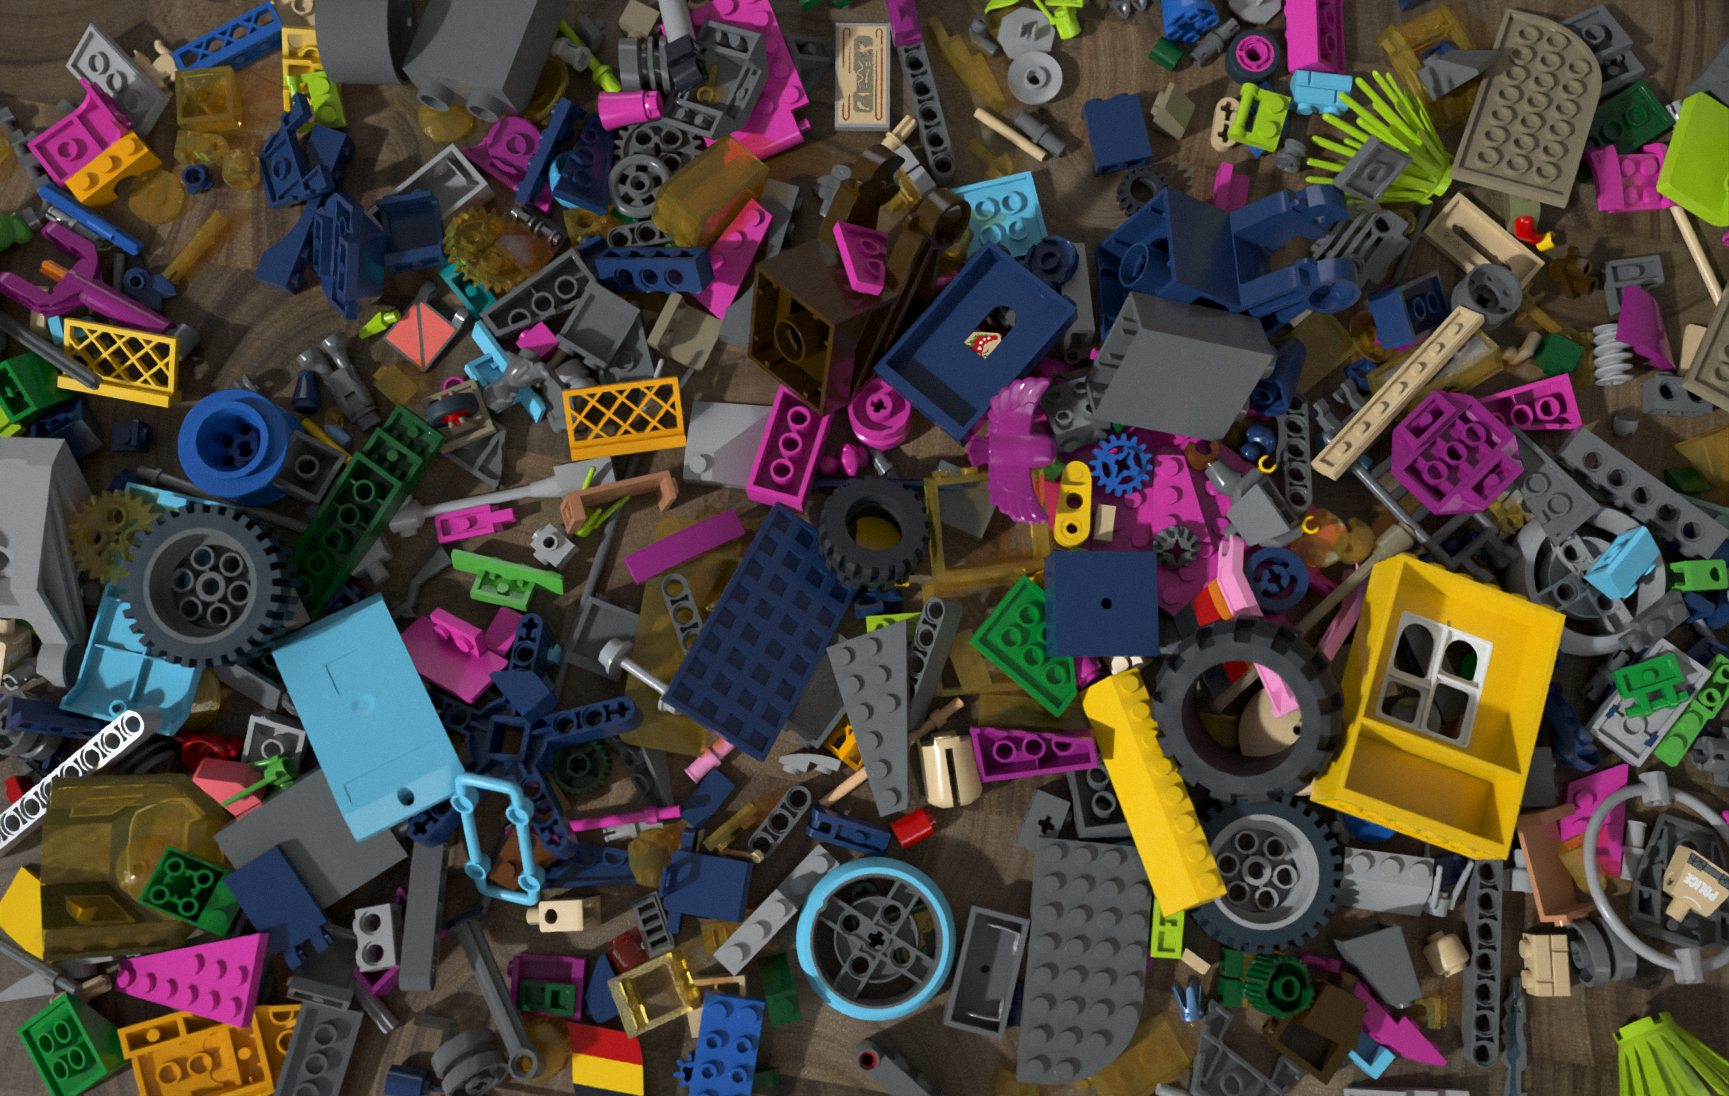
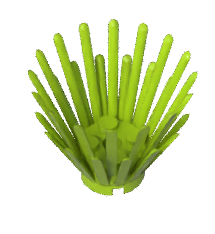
(1430, 164)
(1654, 1062)

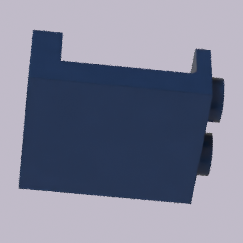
(1116, 134)
(412, 231)

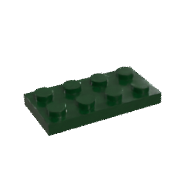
(1626, 123)

